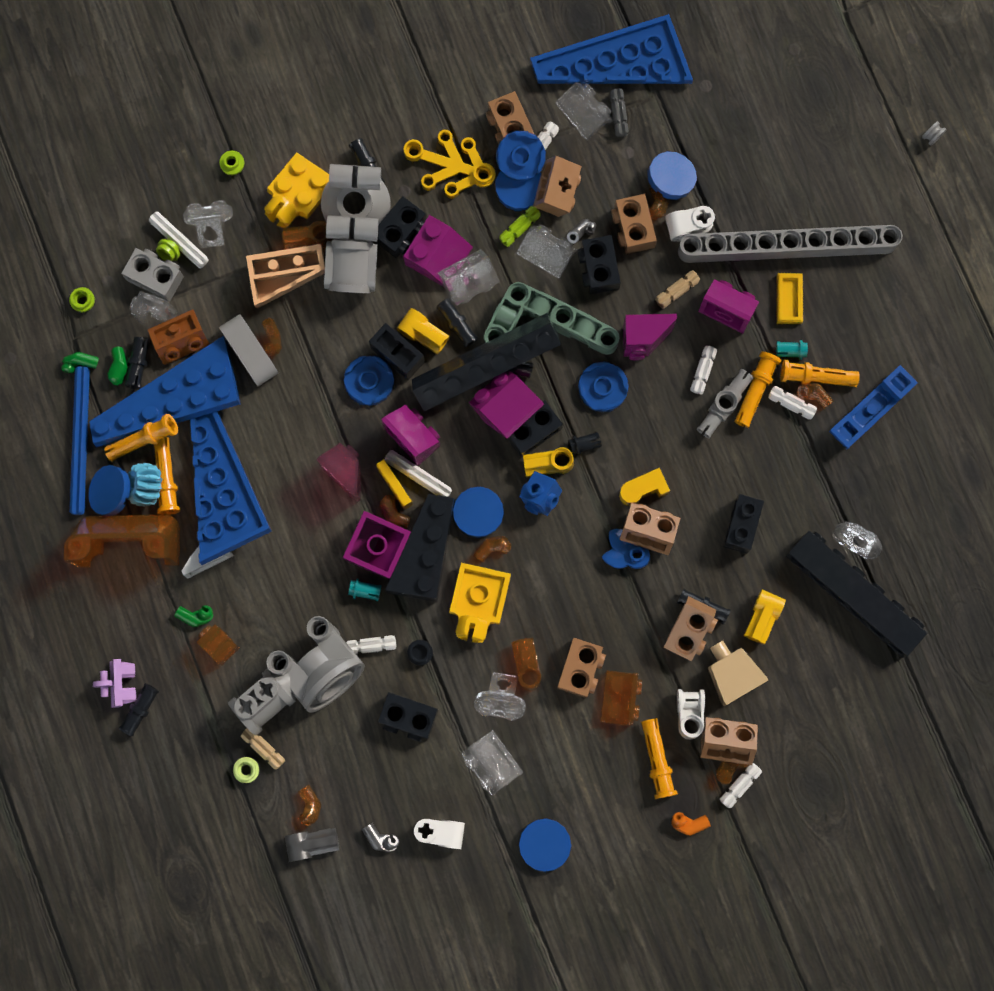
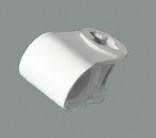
(687, 222)
(690, 707)
(445, 833)

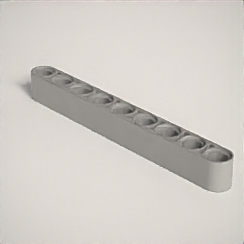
(800, 237)

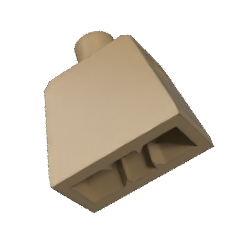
(734, 673)

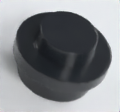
(420, 652)

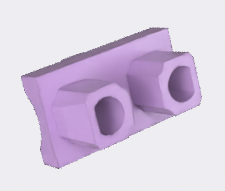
(118, 694)

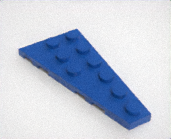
(627, 56)
(185, 392)
(223, 495)

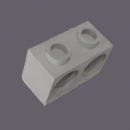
(150, 278)

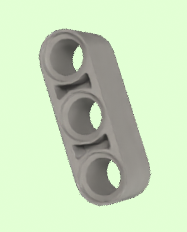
(248, 350)

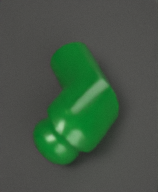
(77, 359)
(118, 367)
(195, 618)

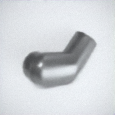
(578, 231)
(380, 841)

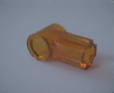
(304, 235)
(526, 661)

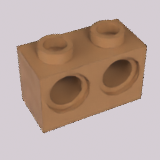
(514, 121)
(639, 223)
(648, 534)
(687, 627)
(575, 666)
(729, 741)

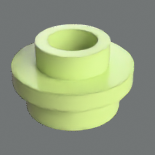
(237, 770)

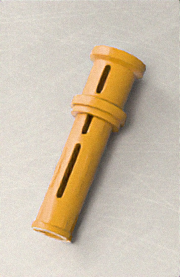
(807, 373)
(762, 378)
(150, 434)
(167, 497)
(660, 771)

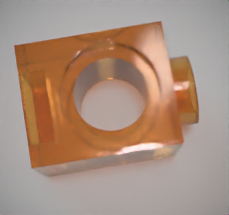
(217, 644)

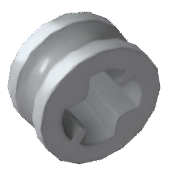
(934, 133)

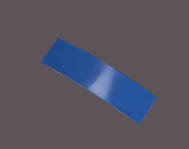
(873, 407)

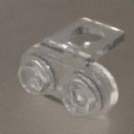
(208, 216)
(858, 540)
(500, 702)

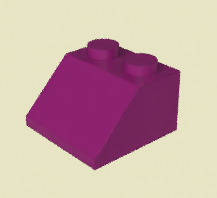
(435, 249)
(728, 305)
(645, 333)
(505, 403)
(411, 434)
(376, 545)

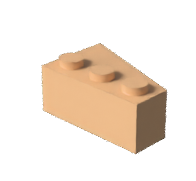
(283, 271)

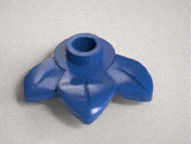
(622, 553)

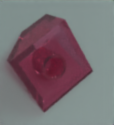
(343, 468)

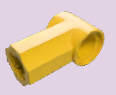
(416, 327)
(545, 462)
(766, 611)

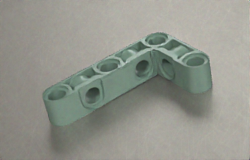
(537, 303)

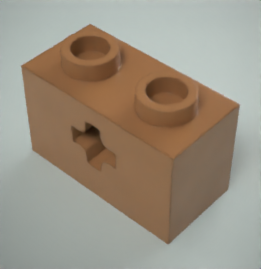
(557, 186)

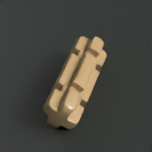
(677, 289)
(263, 748)

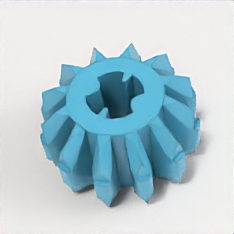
(145, 484)

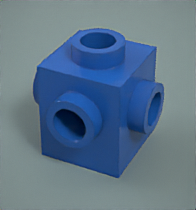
(540, 494)

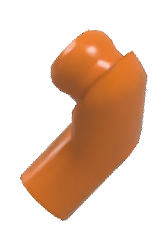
(688, 826)

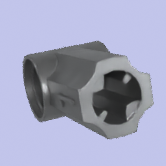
(306, 844)

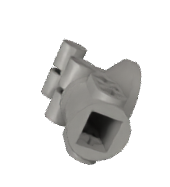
(351, 253)
(314, 680)

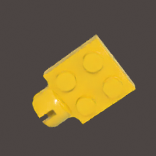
(295, 191)
(478, 600)

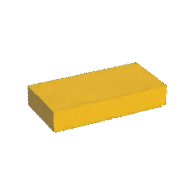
(789, 298)
(394, 484)

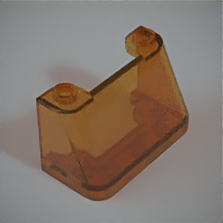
(157, 531)

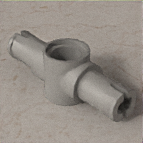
(733, 394)

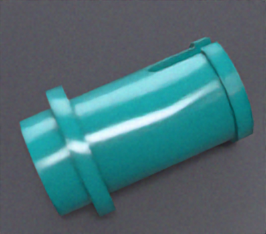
(792, 349)
(364, 590)

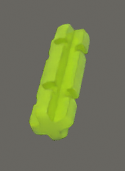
(519, 226)

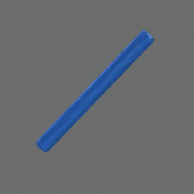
(79, 441)

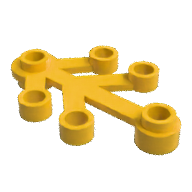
(452, 165)

